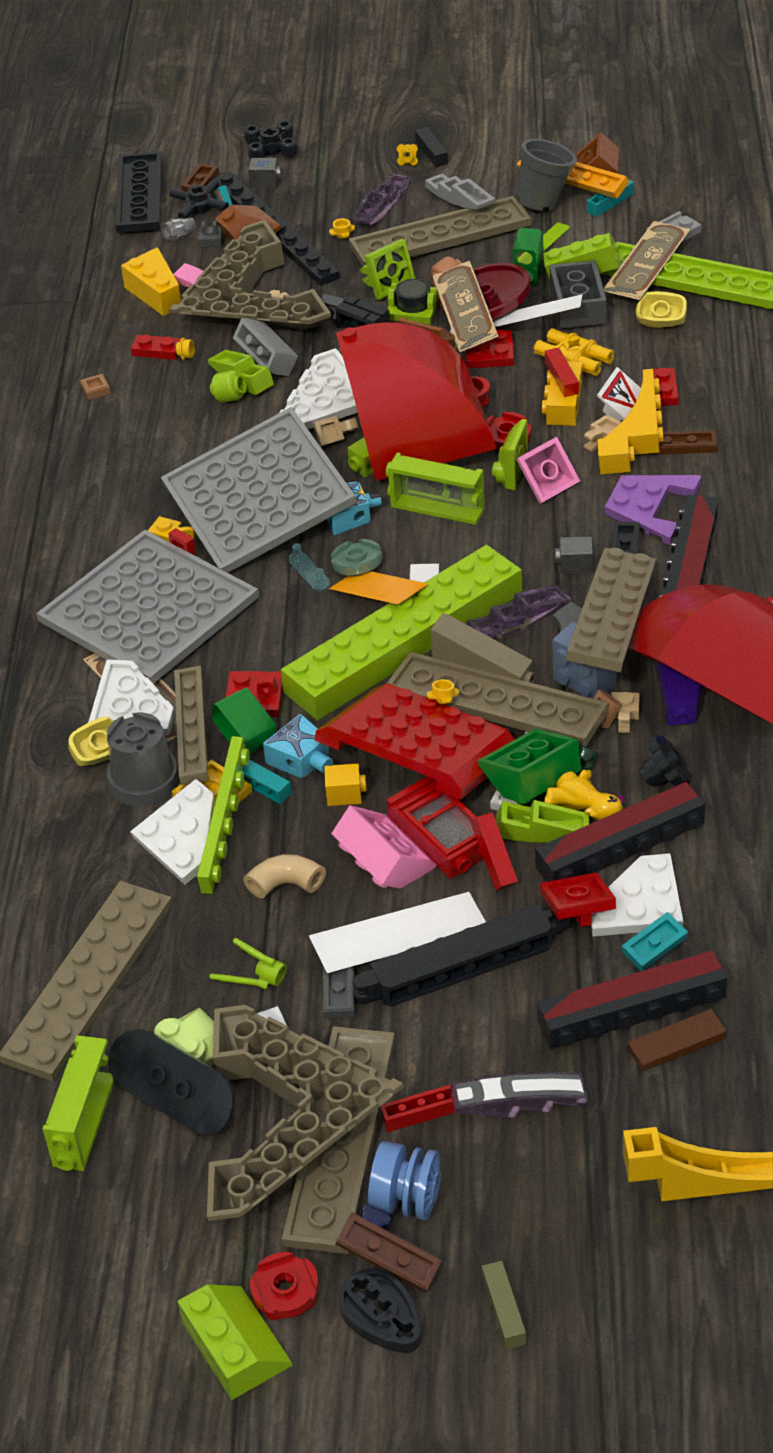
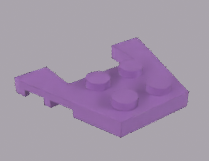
(641, 497)

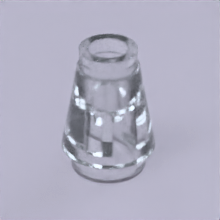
(177, 228)

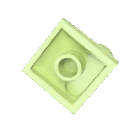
(190, 1033)

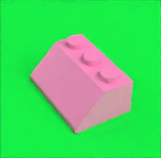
(381, 848)

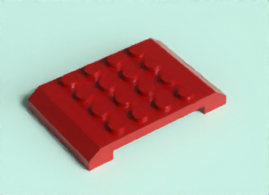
(418, 736)

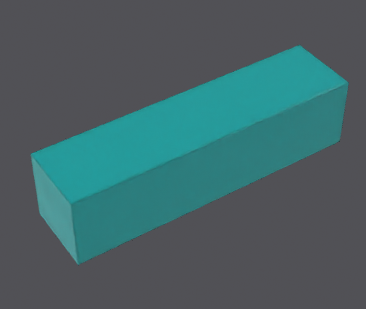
(601, 203)
(267, 782)

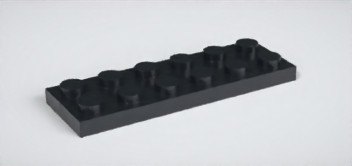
(139, 192)

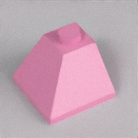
(548, 470)

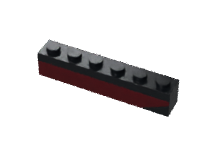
(693, 543)
(621, 834)
(631, 999)

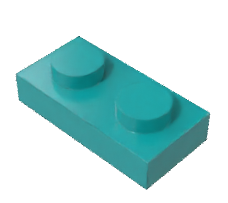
(654, 941)

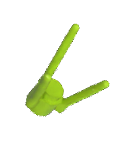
(268, 969)

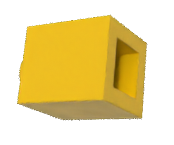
(344, 784)

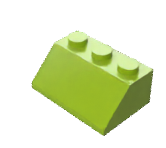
(599, 248)
(232, 1337)

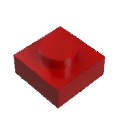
(182, 540)

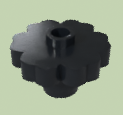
(664, 764)

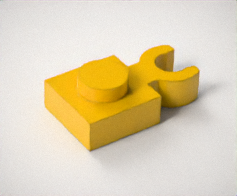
(163, 526)

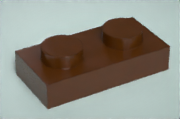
(200, 175)

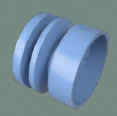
(410, 1181)

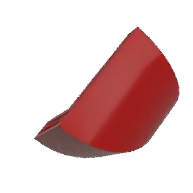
(412, 395)
(715, 639)

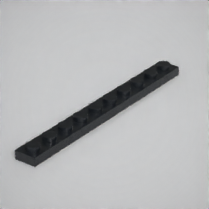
(292, 242)

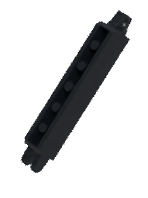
(458, 956)

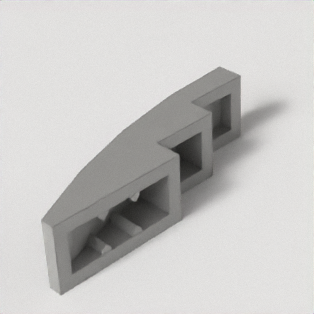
(459, 192)

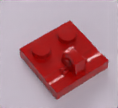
(492, 353)
(264, 685)
(578, 897)

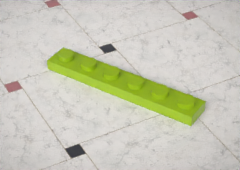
(221, 820)

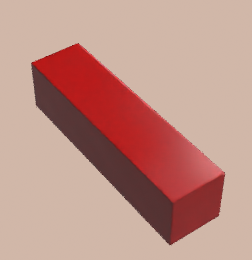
(561, 372)
(494, 851)
(417, 1108)

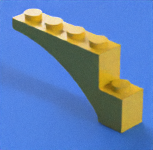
(636, 433)
(692, 1170)

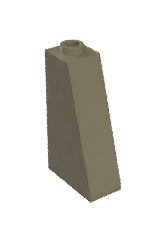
(468, 647)

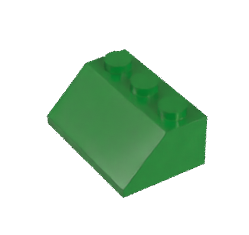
(531, 764)

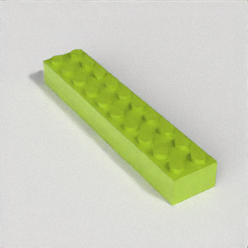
(381, 641)

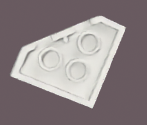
(128, 691)
(179, 830)
(641, 896)

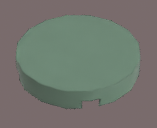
(356, 557)

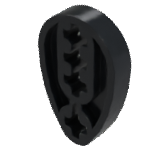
(363, 1317)

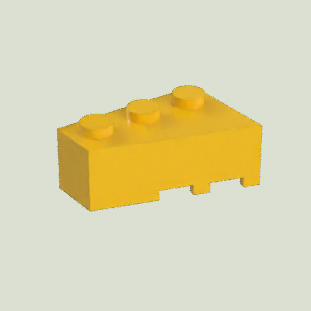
(152, 281)

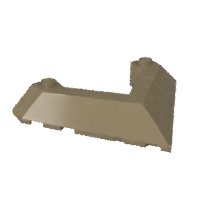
(226, 285)
(315, 1078)

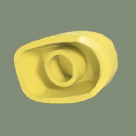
(661, 309)
(89, 743)

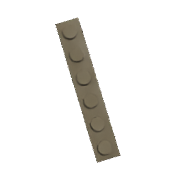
(191, 725)

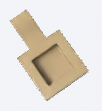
(599, 430)
(331, 431)
(628, 711)

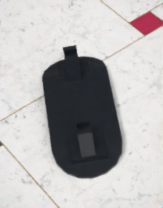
(172, 1081)

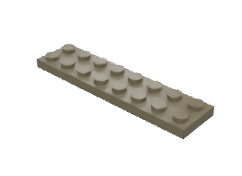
(447, 229)
(611, 609)
(505, 698)
(85, 980)
(335, 1179)

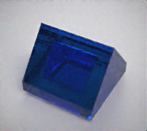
(375, 1216)

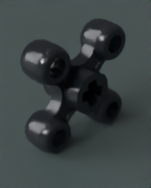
(271, 140)

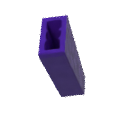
(678, 695)

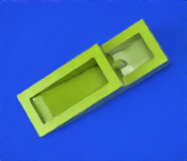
(256, 376)
(539, 822)

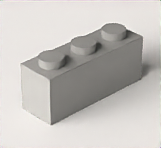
(265, 346)

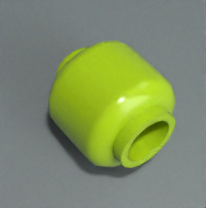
(228, 386)

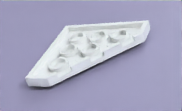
(323, 390)

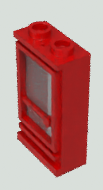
(437, 825)

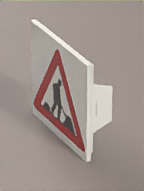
(619, 395)

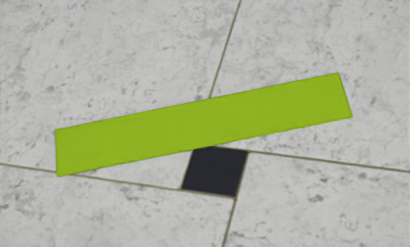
(548, 239)

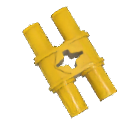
(576, 349)

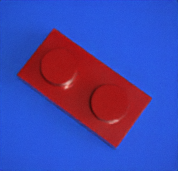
(155, 347)
(667, 386)

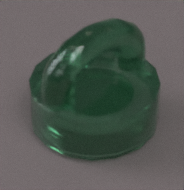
(590, 756)

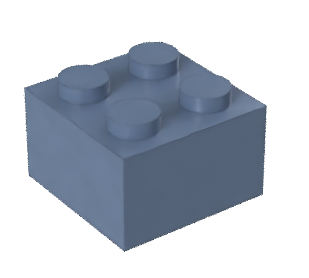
(578, 676)

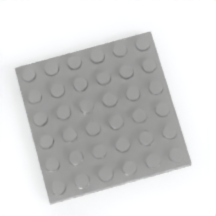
(258, 490)
(148, 605)

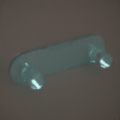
(308, 570)

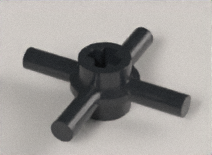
(198, 199)

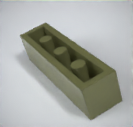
(504, 1305)

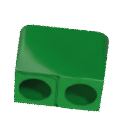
(527, 241)
(243, 717)

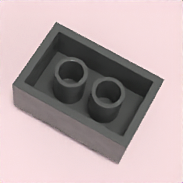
(574, 280)

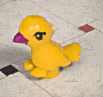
(579, 794)

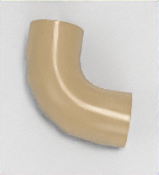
(284, 870)

